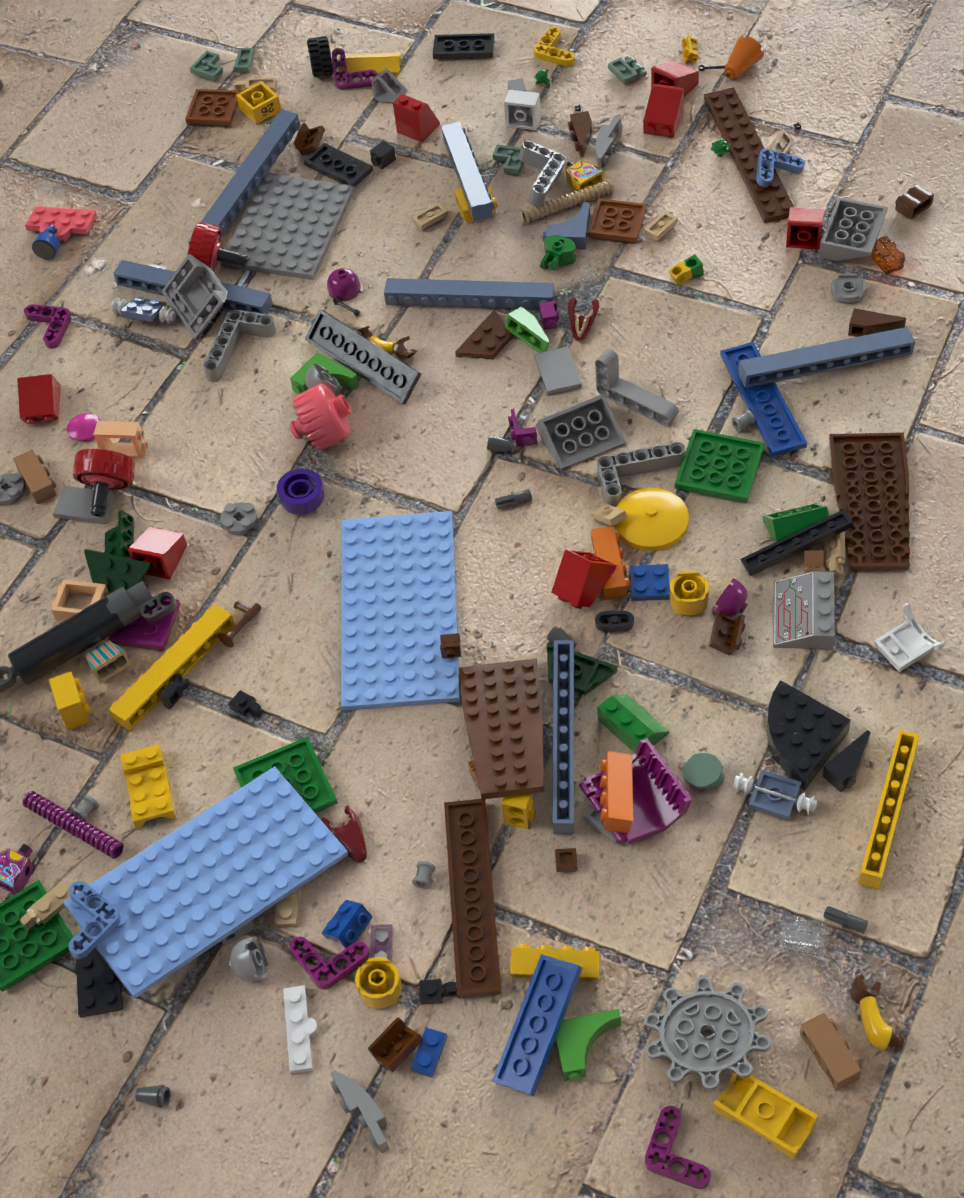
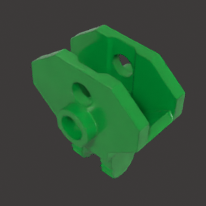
(558, 253)

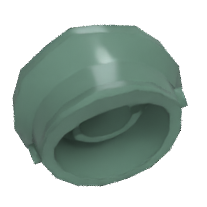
(703, 771)

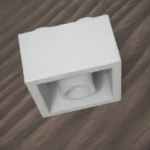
(522, 109)

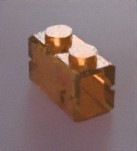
(887, 255)

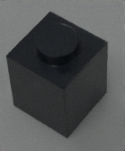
(382, 155)

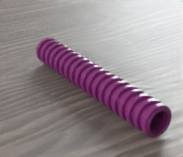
(73, 824)

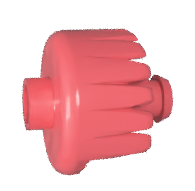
(321, 417)

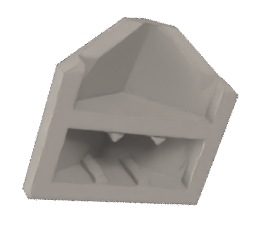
(387, 87)

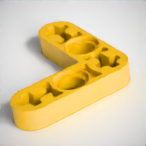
(544, 51)

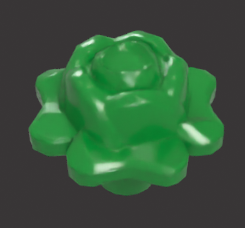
(541, 76)
(720, 147)

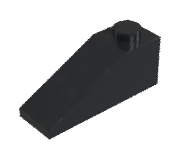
(844, 767)

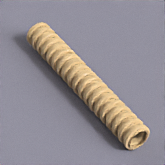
(568, 201)

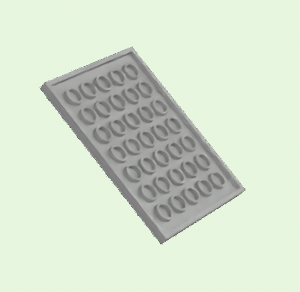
(290, 225)

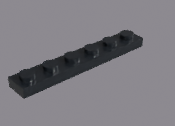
(797, 542)

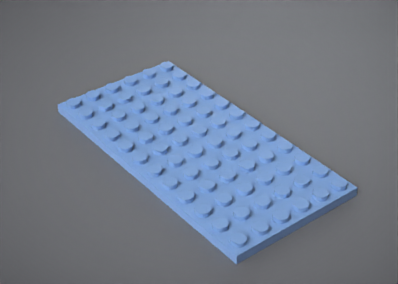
(395, 609)
(209, 879)

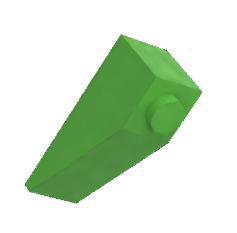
(527, 329)

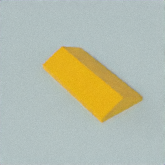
(373, 61)

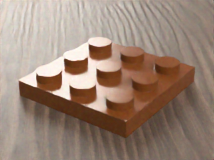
(212, 107)
(617, 220)

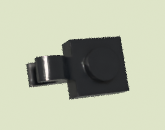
(174, 691)
(244, 703)
(433, 991)

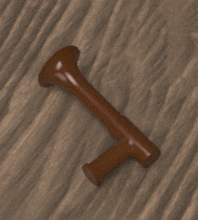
(227, 638)

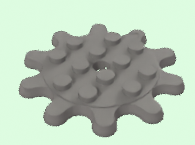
(707, 1010)

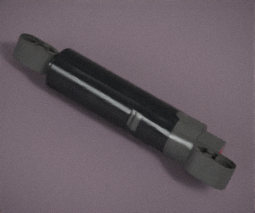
(83, 632)

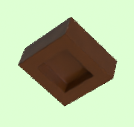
(566, 860)

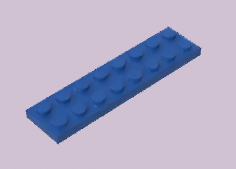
(766, 404)

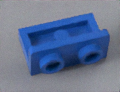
(347, 923)

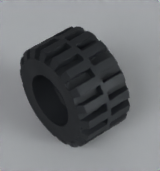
(320, 56)

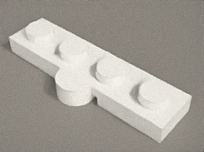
(299, 1029)

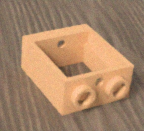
(115, 429)
(61, 613)

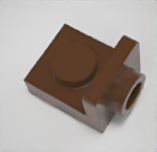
(450, 645)

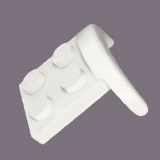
(906, 642)

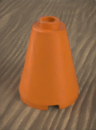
(743, 56)

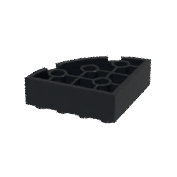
(802, 732)

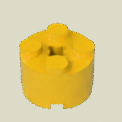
(689, 593)
(372, 992)

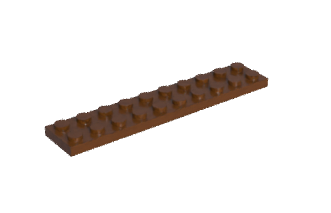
(472, 899)

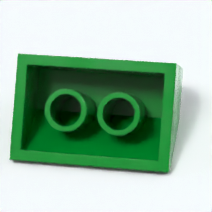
(793, 520)
(629, 721)

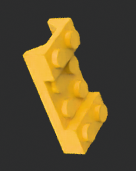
(147, 785)
(766, 1113)

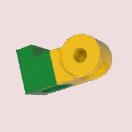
(687, 269)

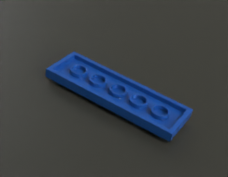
(537, 1025)

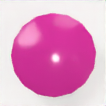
(82, 427)

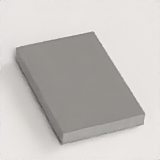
(557, 370)
(76, 505)

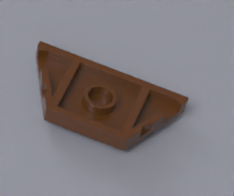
(486, 339)

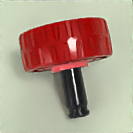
(206, 247)
(104, 472)

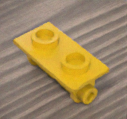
(689, 49)

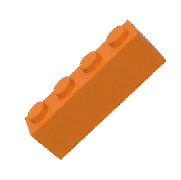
(605, 546)
(617, 792)

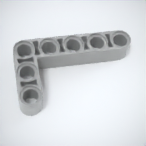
(551, 165)
(235, 324)
(628, 394)
(635, 462)

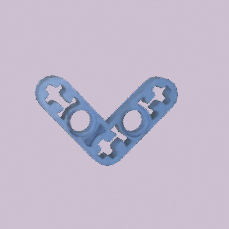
(792, 164)
(99, 919)

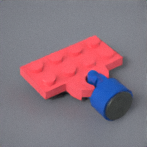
(57, 225)

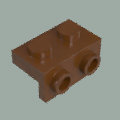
(308, 139)
(727, 633)
(394, 1045)

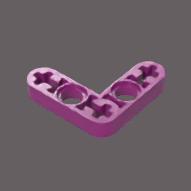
(348, 77)
(37, 312)
(324, 968)
(663, 1152)

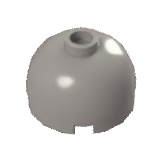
(318, 375)
(249, 960)

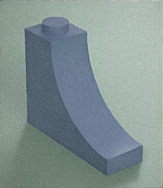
(574, 228)

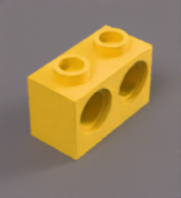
(518, 810)

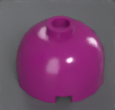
(343, 284)
(732, 599)

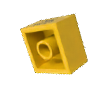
(258, 102)
(70, 700)

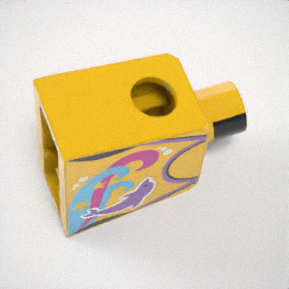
(583, 175)

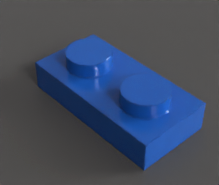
(429, 1052)

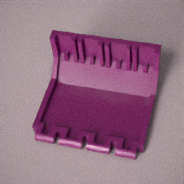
(656, 795)

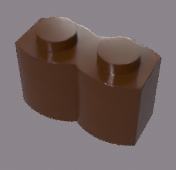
(914, 201)

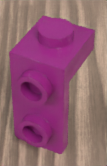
(524, 436)

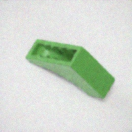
(343, 375)
(577, 1037)

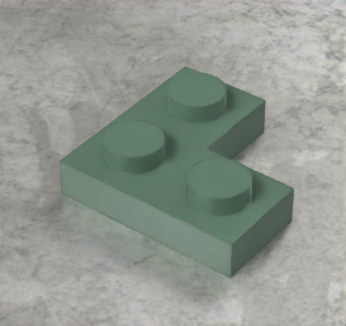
(206, 66)
(510, 156)

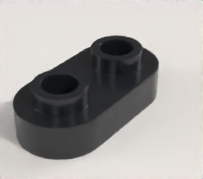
(614, 621)

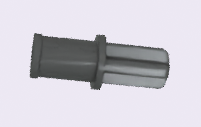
(513, 499)
(845, 919)

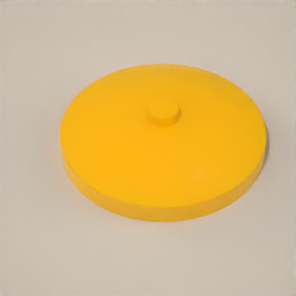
(653, 519)

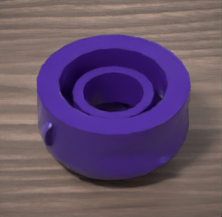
(298, 482)

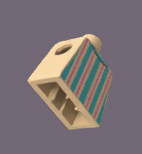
(106, 660)

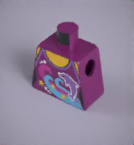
(15, 868)

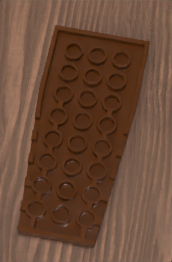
(873, 489)
(505, 726)

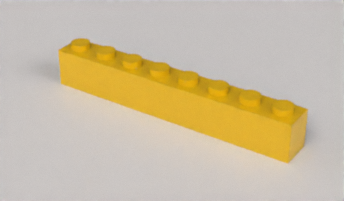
(177, 659)
(888, 810)

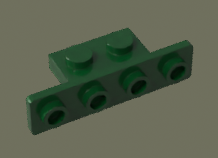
(120, 537)

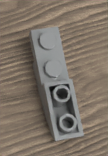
(605, 141)
(361, 1105)

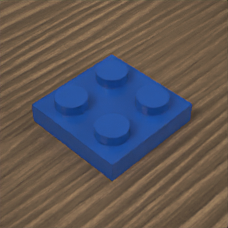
(649, 582)

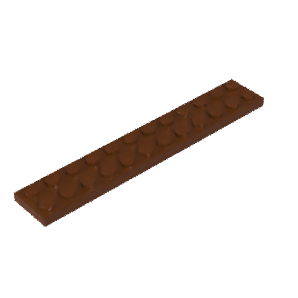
(745, 148)

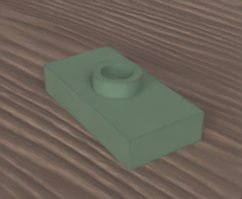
(244, 59)

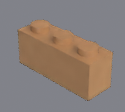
(35, 476)
(831, 1051)

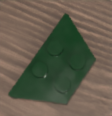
(115, 569)
(587, 671)

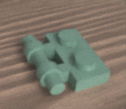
(626, 70)

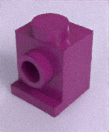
(549, 315)

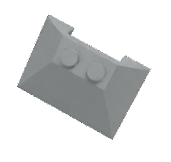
(195, 294)

